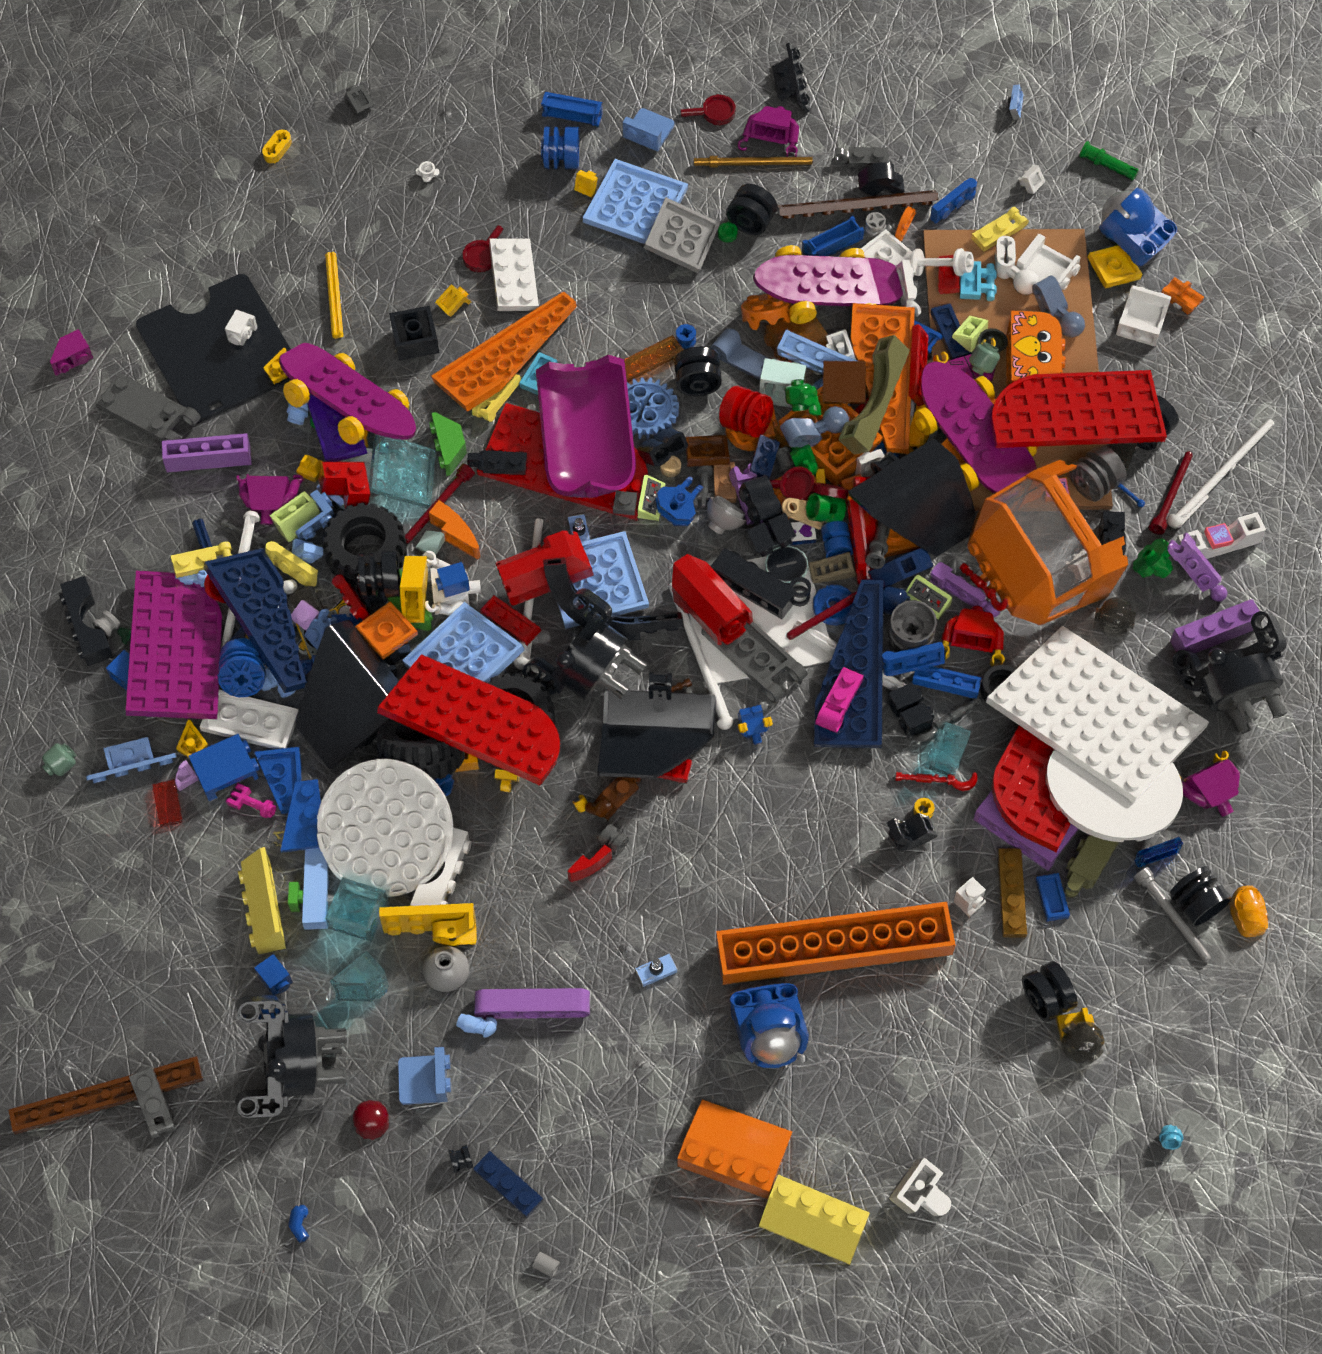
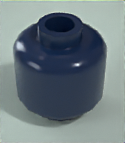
(892, 598)

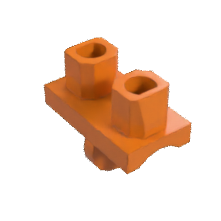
(1183, 295)

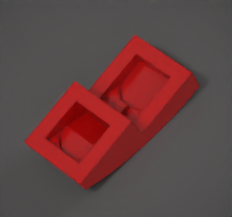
(584, 867)

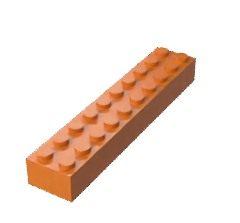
(835, 943)

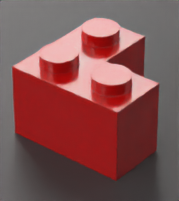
(346, 480)

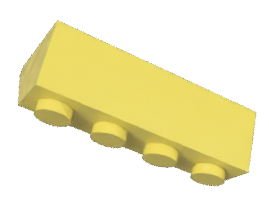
(262, 903)
(814, 1219)

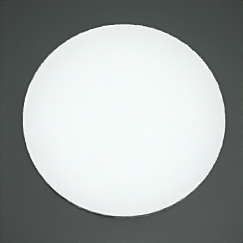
(1105, 812)
(385, 826)

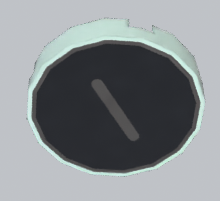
(787, 564)

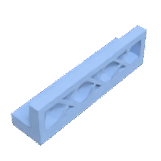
(807, 352)

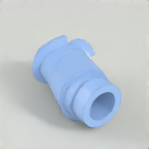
(198, 578)
(478, 1025)

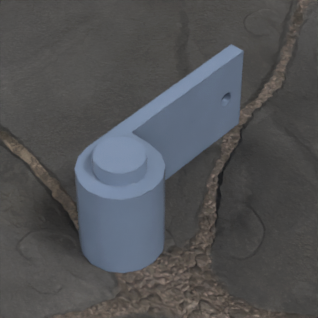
(732, 352)

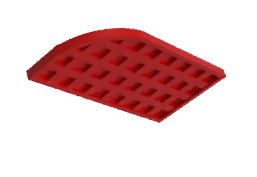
(1078, 410)
(521, 432)
(475, 718)
(1022, 791)

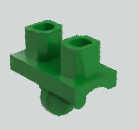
(804, 458)

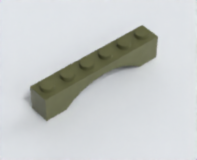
(888, 363)

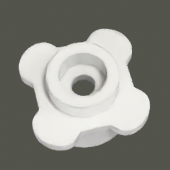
(427, 171)

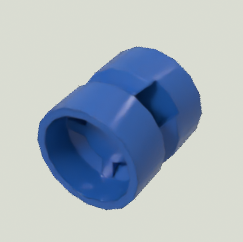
(836, 538)

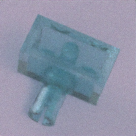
(949, 750)

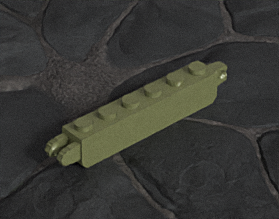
(1088, 864)

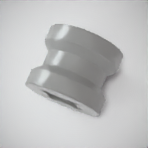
(878, 221)
(106, 622)

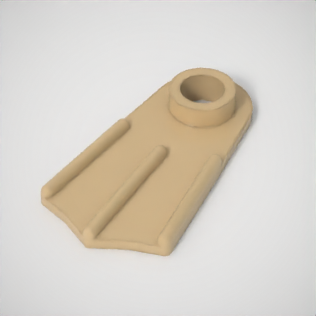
(799, 512)

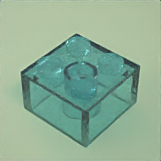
(356, 909)

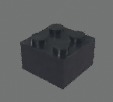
(414, 333)

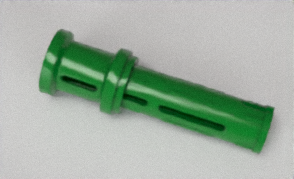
(1100, 157)

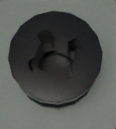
(460, 1159)

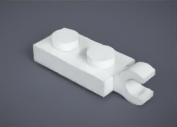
(906, 276)

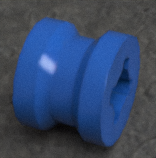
(682, 331)

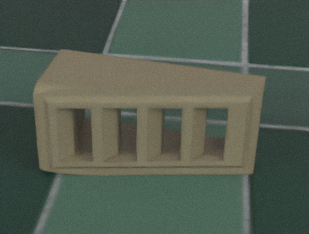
(839, 560)

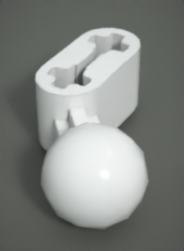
(1024, 278)

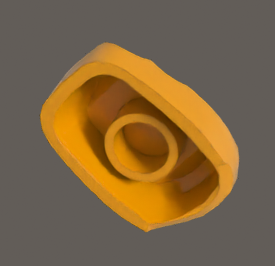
(1249, 911)

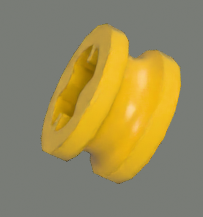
(927, 803)

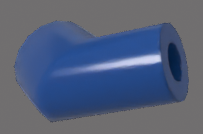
(296, 1218)

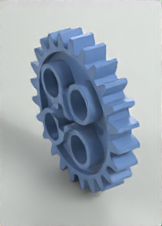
(662, 415)

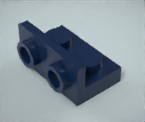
(764, 456)

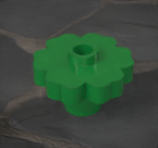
(1154, 560)

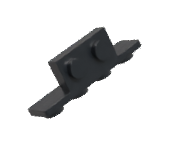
(789, 78)

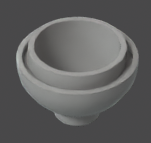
(724, 515)
(448, 977)

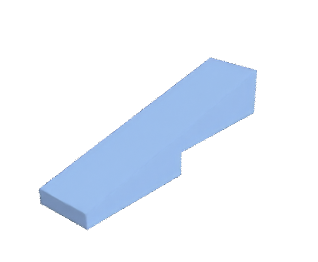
(315, 890)

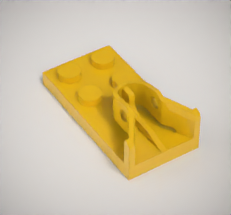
(444, 921)

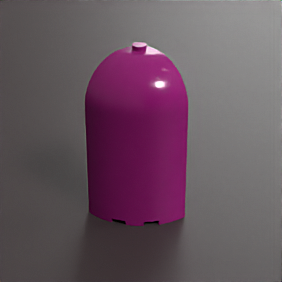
(586, 427)

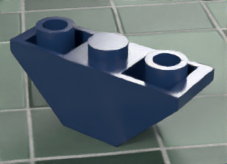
(902, 567)

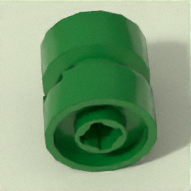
(825, 508)

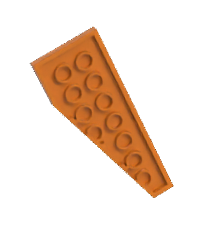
(867, 327)
(498, 359)

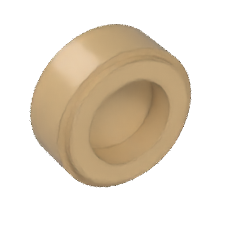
(671, 467)

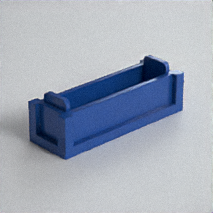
(572, 108)
(834, 239)

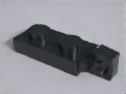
(499, 462)

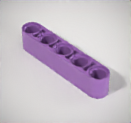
(532, 1003)

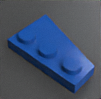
(281, 771)
(302, 817)

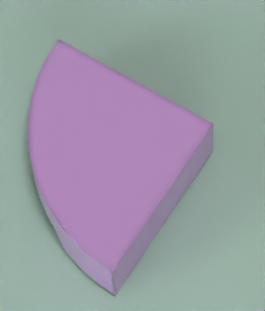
(185, 776)

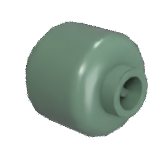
(984, 358)
(59, 759)

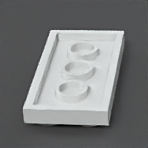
(513, 274)
(253, 720)

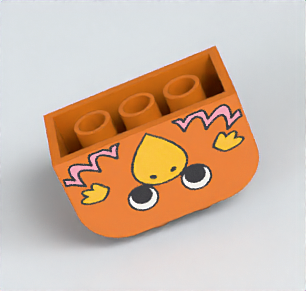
(1033, 345)

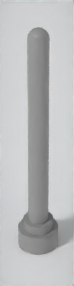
(1146, 879)

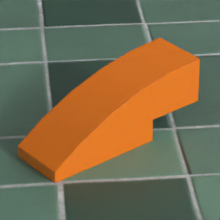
(454, 529)

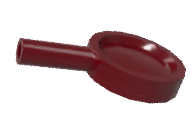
(716, 110)
(477, 253)
(796, 483)
(830, 490)

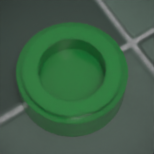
(727, 232)

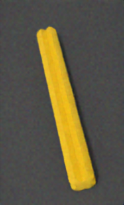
(334, 295)

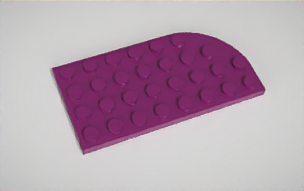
(173, 649)

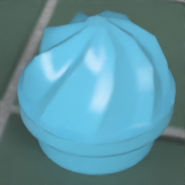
(1171, 1137)

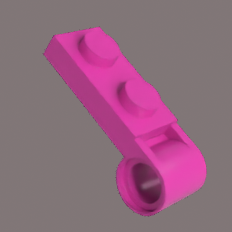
(839, 699)

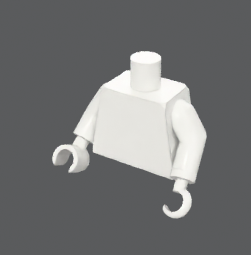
(449, 604)

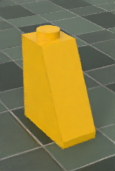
(414, 588)

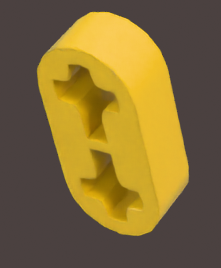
(279, 147)

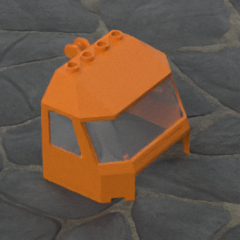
(1042, 549)

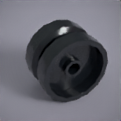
(751, 209)
(697, 371)
(1049, 991)

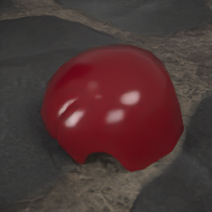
(370, 1119)

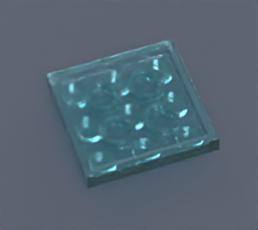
(402, 471)

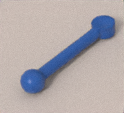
(1140, 503)

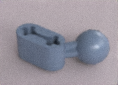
(1052, 301)
(804, 431)

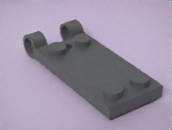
(145, 409)
(756, 654)

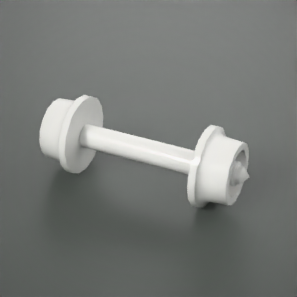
(961, 262)

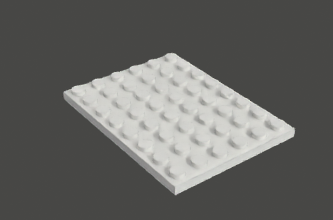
(1097, 713)

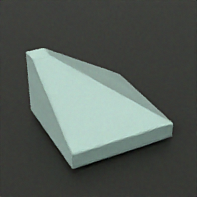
(431, 541)

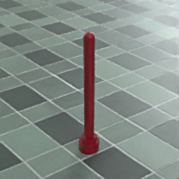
(463, 474)
(1159, 523)
(821, 617)

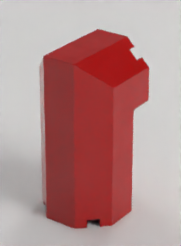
(525, 574)
(709, 600)

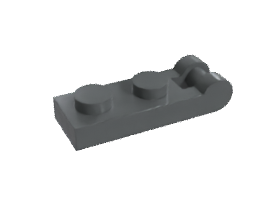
(152, 1102)

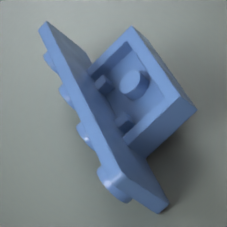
(128, 756)

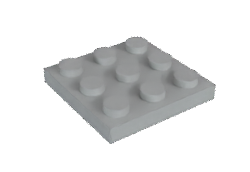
(681, 235)

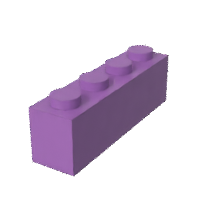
(206, 452)
(1215, 628)

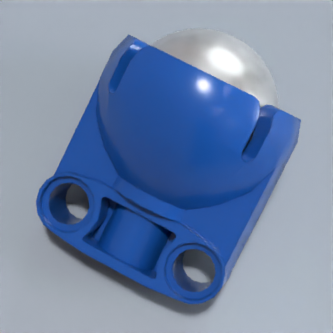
(1136, 225)
(770, 1024)

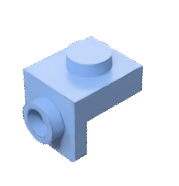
(306, 550)

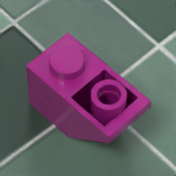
(70, 352)

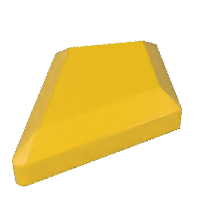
(274, 369)
(191, 740)

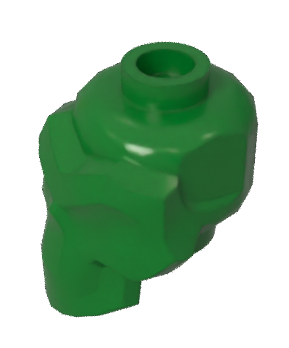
(802, 397)

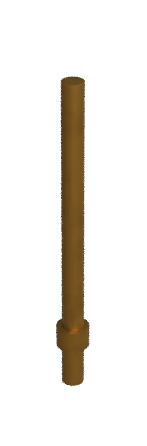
(714, 161)

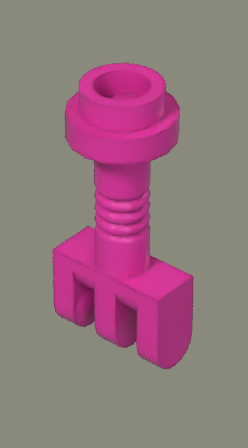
(266, 809)

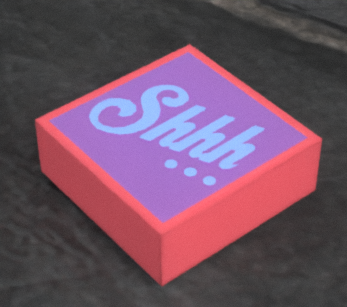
(1218, 536)

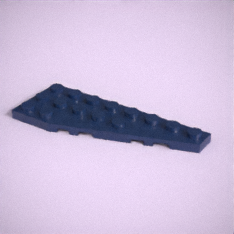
(259, 604)
(860, 651)

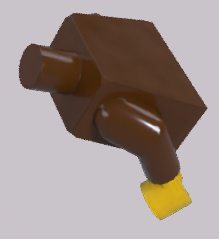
(611, 799)

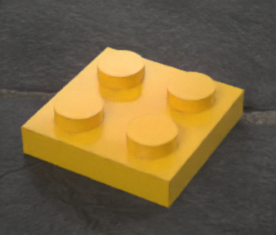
(1114, 266)

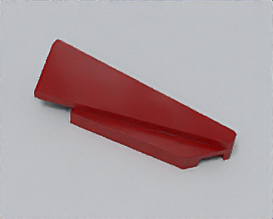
(862, 533)

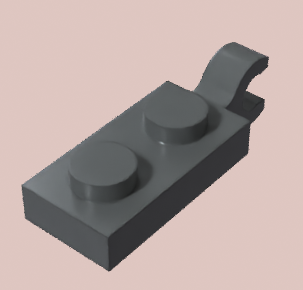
(861, 156)

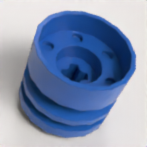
(560, 147)
(241, 668)

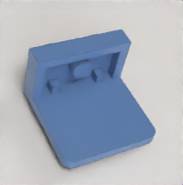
(647, 129)
(324, 504)
(424, 1078)

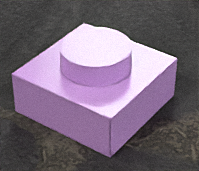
(304, 614)

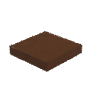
(844, 382)
(707, 450)

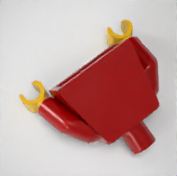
(974, 631)

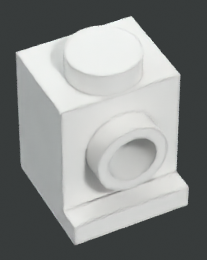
(240, 327)
(970, 897)

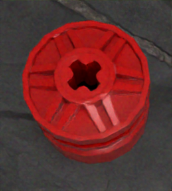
(746, 411)

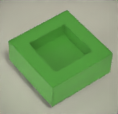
(295, 897)

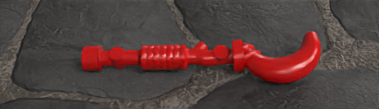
(989, 592)
(950, 780)

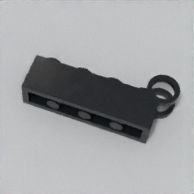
(760, 586)

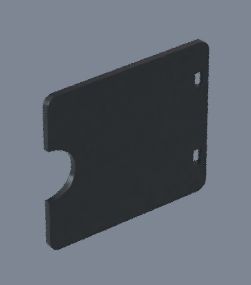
(201, 360)

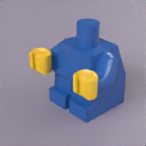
(753, 723)

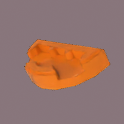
(905, 223)

